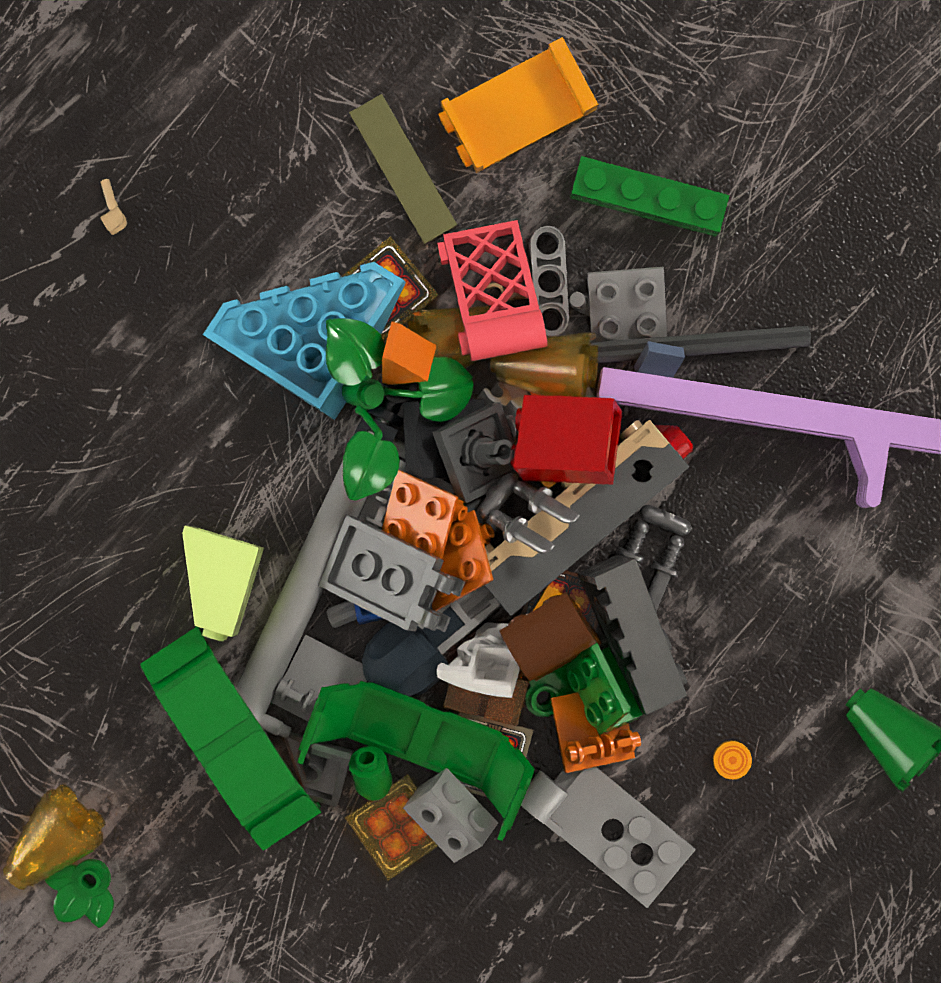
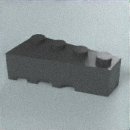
(634, 632)

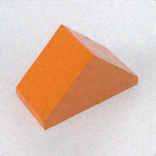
(406, 356)

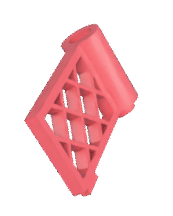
(503, 327)

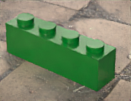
(649, 196)

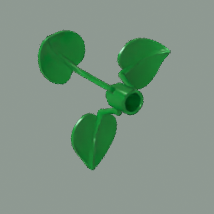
(350, 356)

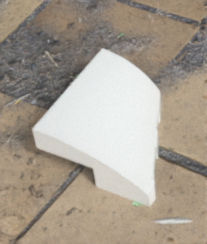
(483, 664)

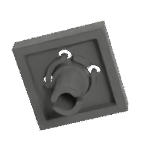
(485, 448)

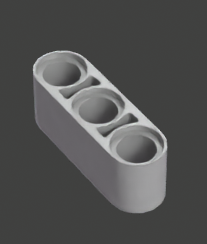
(556, 265)

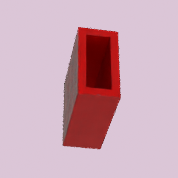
(567, 439)

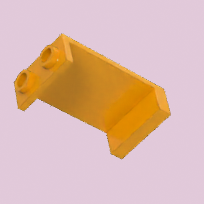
(518, 107)

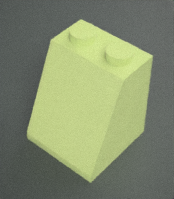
(219, 580)

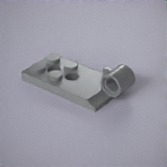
(577, 808)

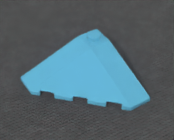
(288, 332)

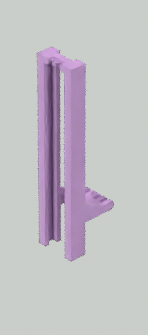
(864, 430)

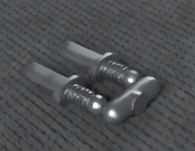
(517, 528)
(665, 569)

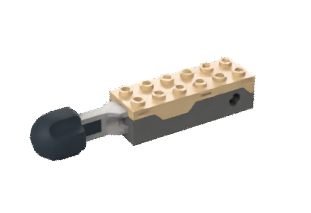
(410, 659)

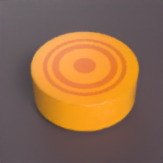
(732, 759)

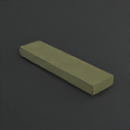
(403, 169)

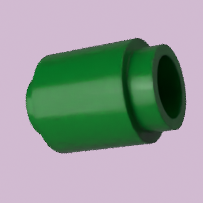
(370, 773)

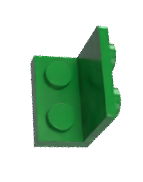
(602, 689)

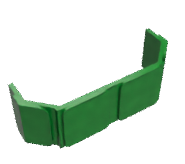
(423, 737)
(228, 739)

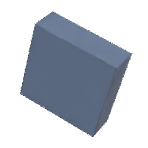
(659, 359)

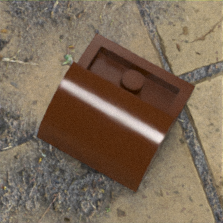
(548, 636)

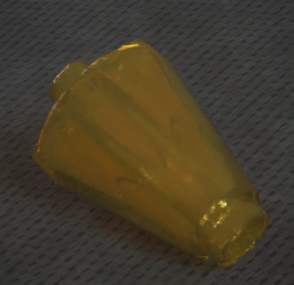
(53, 838)

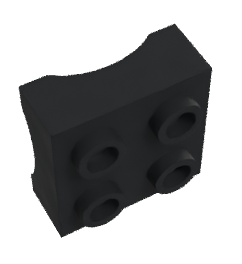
(421, 450)

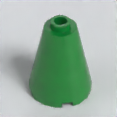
(895, 735)

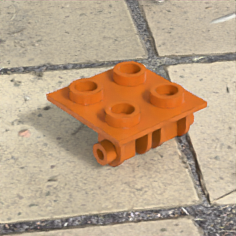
(422, 513)
(466, 557)
(580, 741)

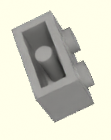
(450, 815)

